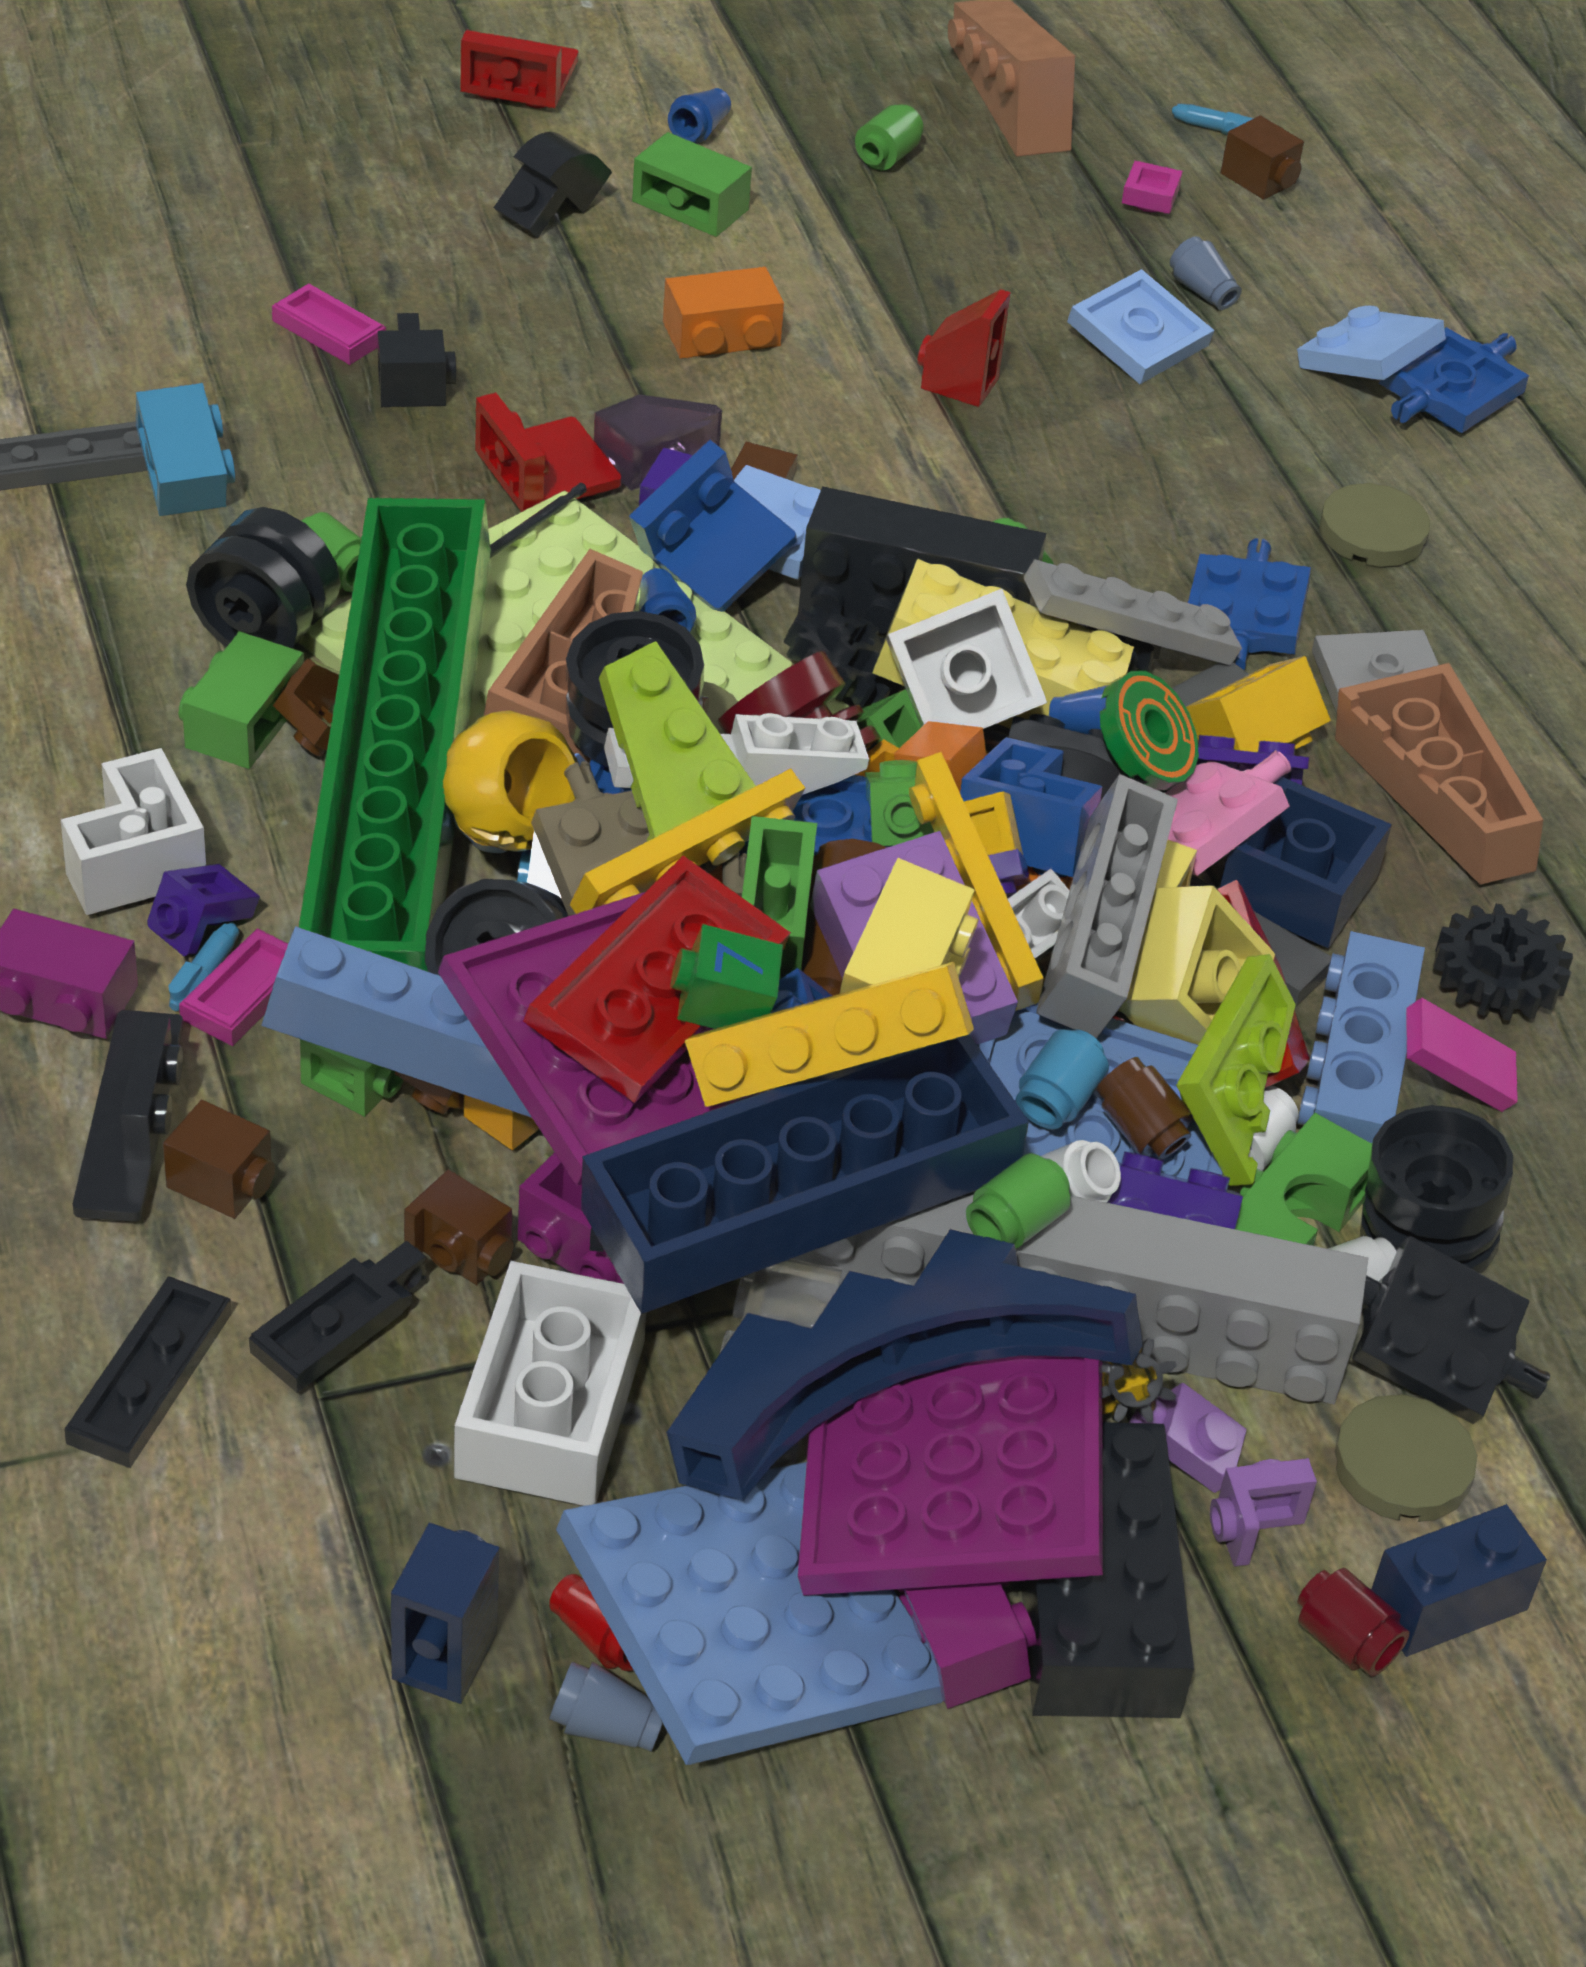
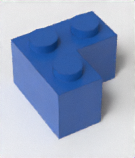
(1047, 807)

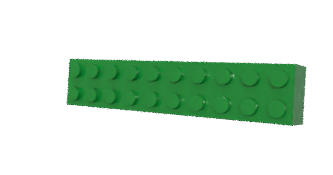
(397, 709)

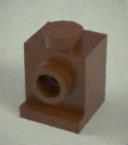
(460, 1228)

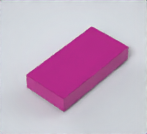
(328, 323)
(237, 990)
(1461, 1054)

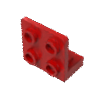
(515, 69)
(539, 459)

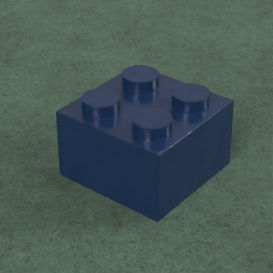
(1309, 863)

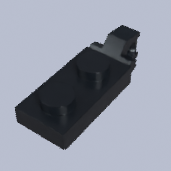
(338, 1316)

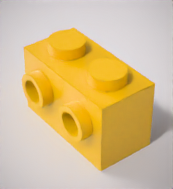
(1267, 705)

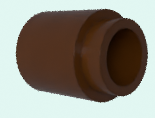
(1145, 1108)

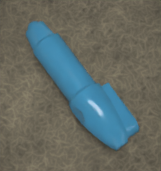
(1208, 117)
(207, 960)

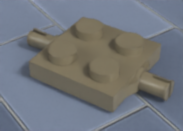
(586, 831)

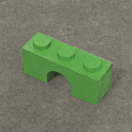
(1310, 1175)

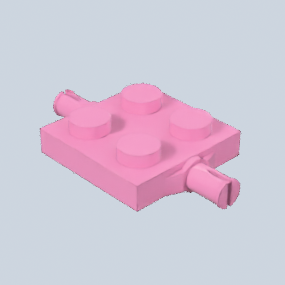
(1226, 806)

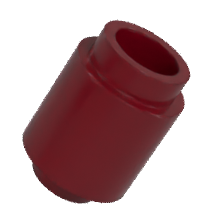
(1352, 1621)

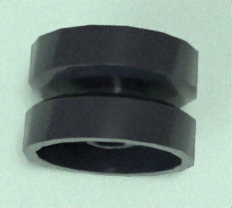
(264, 579)
(607, 642)
(485, 913)

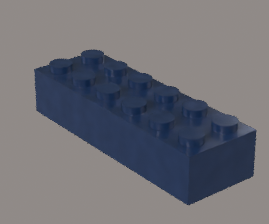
(798, 1168)

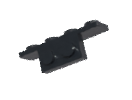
(130, 1115)

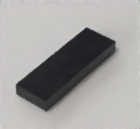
(148, 1372)

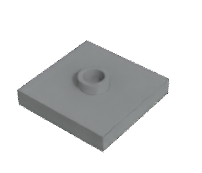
(1369, 656)

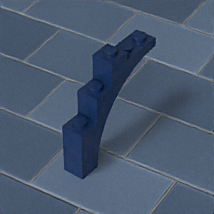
(875, 1332)

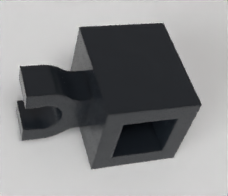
(413, 365)

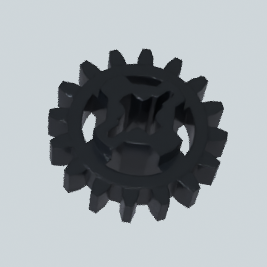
(849, 646)
(1503, 961)

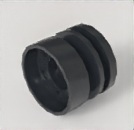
(1440, 1181)

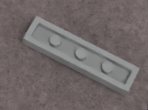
(1132, 612)

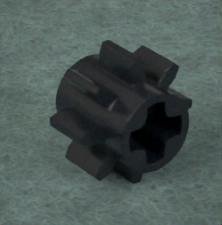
(1151, 1388)

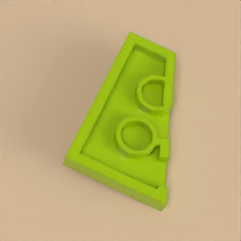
(669, 741)
(1232, 1063)

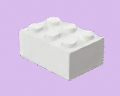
(549, 1385)

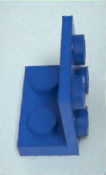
(710, 530)

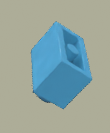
(183, 449)

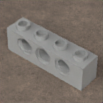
(1107, 907)

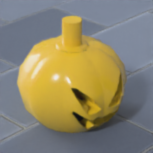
(504, 773)

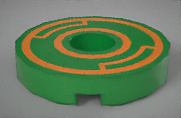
(1142, 702)

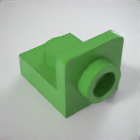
(346, 1078)

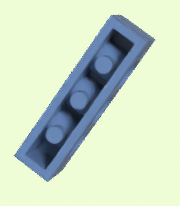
(1365, 1033)

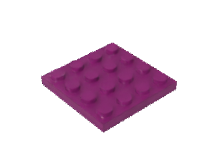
(562, 1096)
(958, 1480)

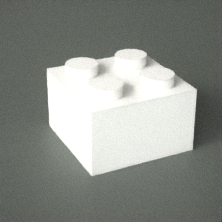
(967, 665)

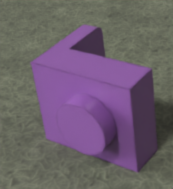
(1198, 1435)
(1260, 1498)

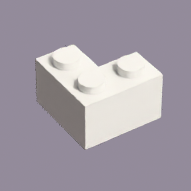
(143, 830)

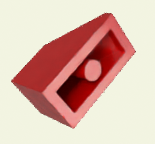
(966, 351)

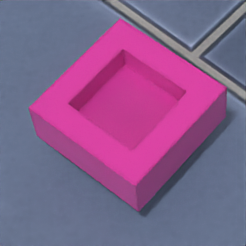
(1152, 187)

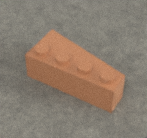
(1018, 73)
(536, 674)
(1443, 767)

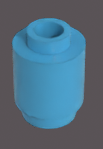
(1061, 1078)

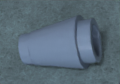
(1204, 272)
(605, 1708)

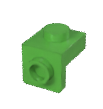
(890, 804)

